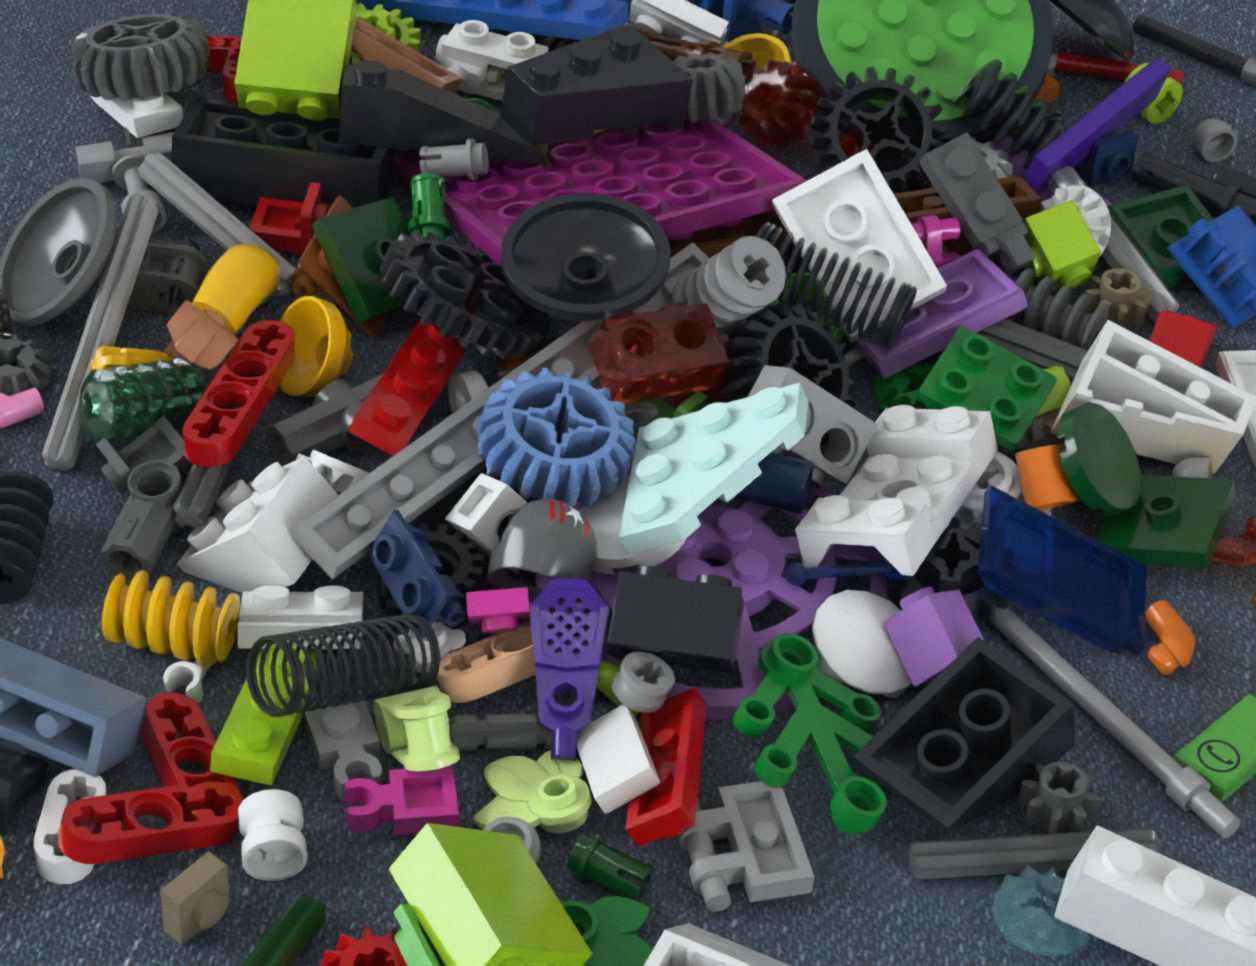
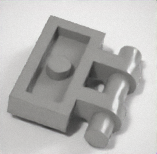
(763, 844)

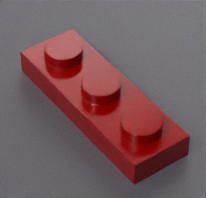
(675, 746)

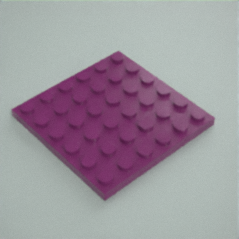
(677, 176)

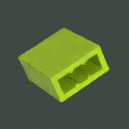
(295, 56)
(485, 900)

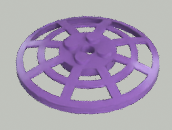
(755, 564)

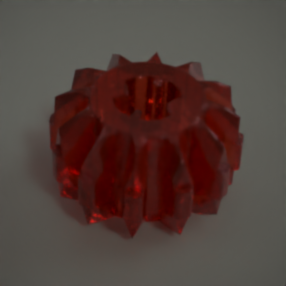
(779, 103)

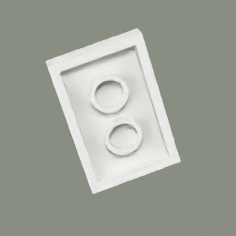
(859, 218)

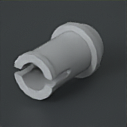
(456, 160)

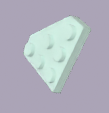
(703, 456)

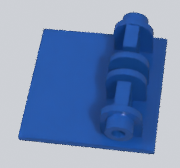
(1222, 263)

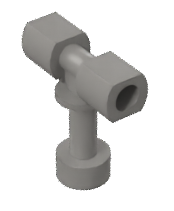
(105, 164)

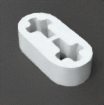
(59, 795)

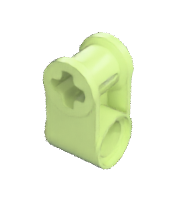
(416, 729)

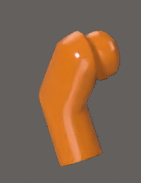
(1176, 637)

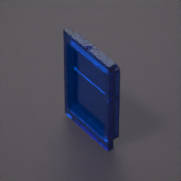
(1062, 574)

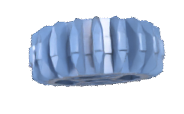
(556, 438)

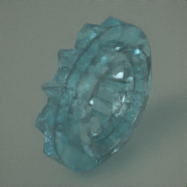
(1030, 927)

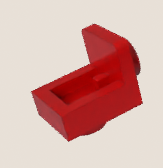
(287, 223)

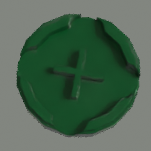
(1099, 459)

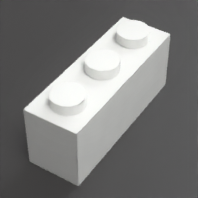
(1156, 906)

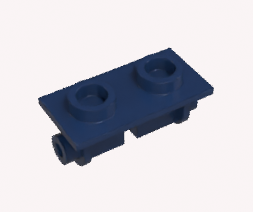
(412, 575)

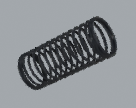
(896, 317)
(385, 658)

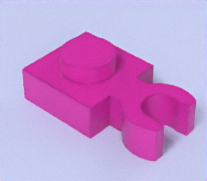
(498, 609)
(407, 800)

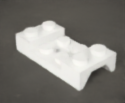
(907, 487)

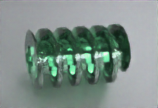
(137, 396)

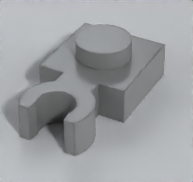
(345, 741)

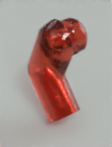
(1238, 550)

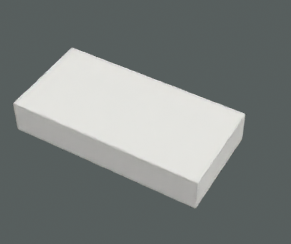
(616, 759)

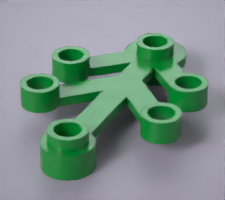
(792, 667)

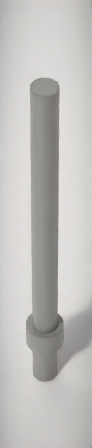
(1182, 784)

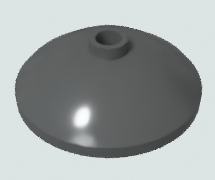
(58, 251)

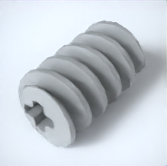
(734, 281)

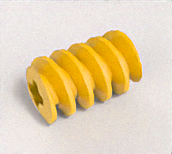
(170, 621)

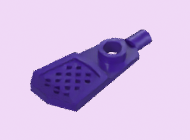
(567, 670)

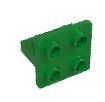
(988, 378)

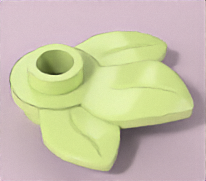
(537, 792)

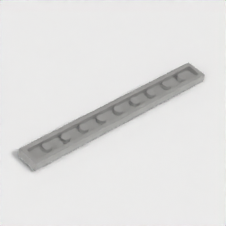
(449, 451)

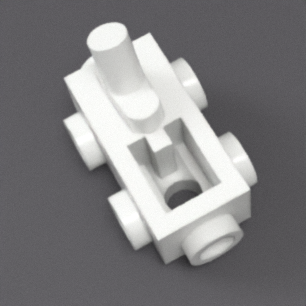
(484, 56)

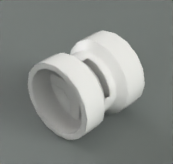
(272, 824)

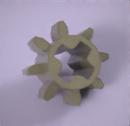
(1123, 294)

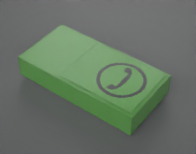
(1225, 750)

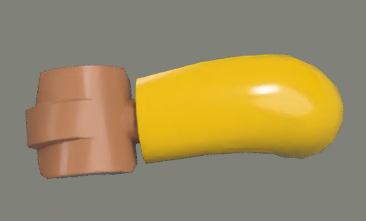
(229, 294)

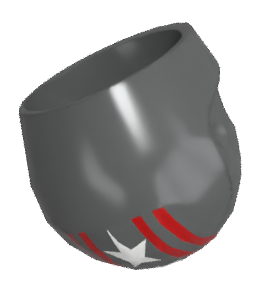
(546, 540)

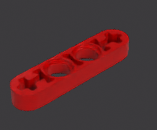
(230, 389)

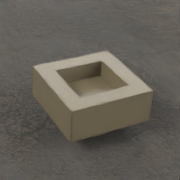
(195, 898)

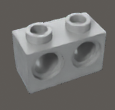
(846, 427)

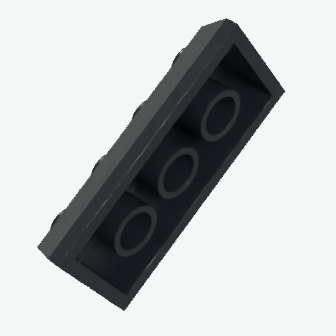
(275, 156)

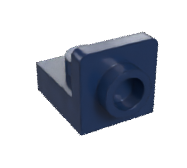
(1108, 159)

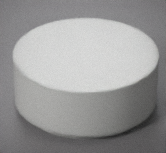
(464, 388)

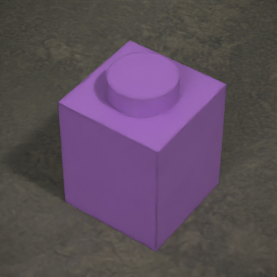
(931, 632)

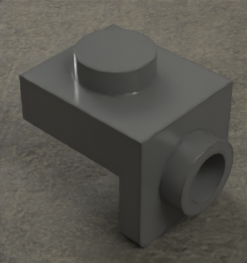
(156, 443)

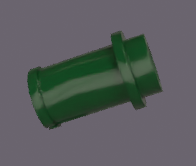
(606, 867)

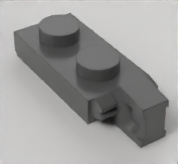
(978, 202)

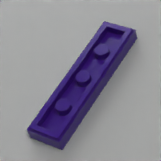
(1097, 124)

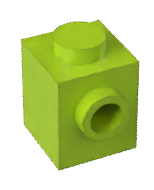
(1061, 246)

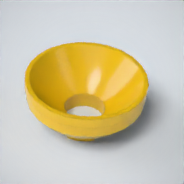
(320, 346)

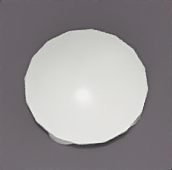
(857, 645)

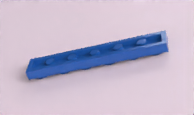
(539, 17)

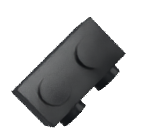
(677, 619)

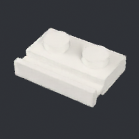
(677, 20)
(279, 611)

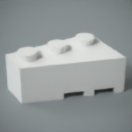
(1160, 398)

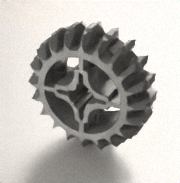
(140, 56)

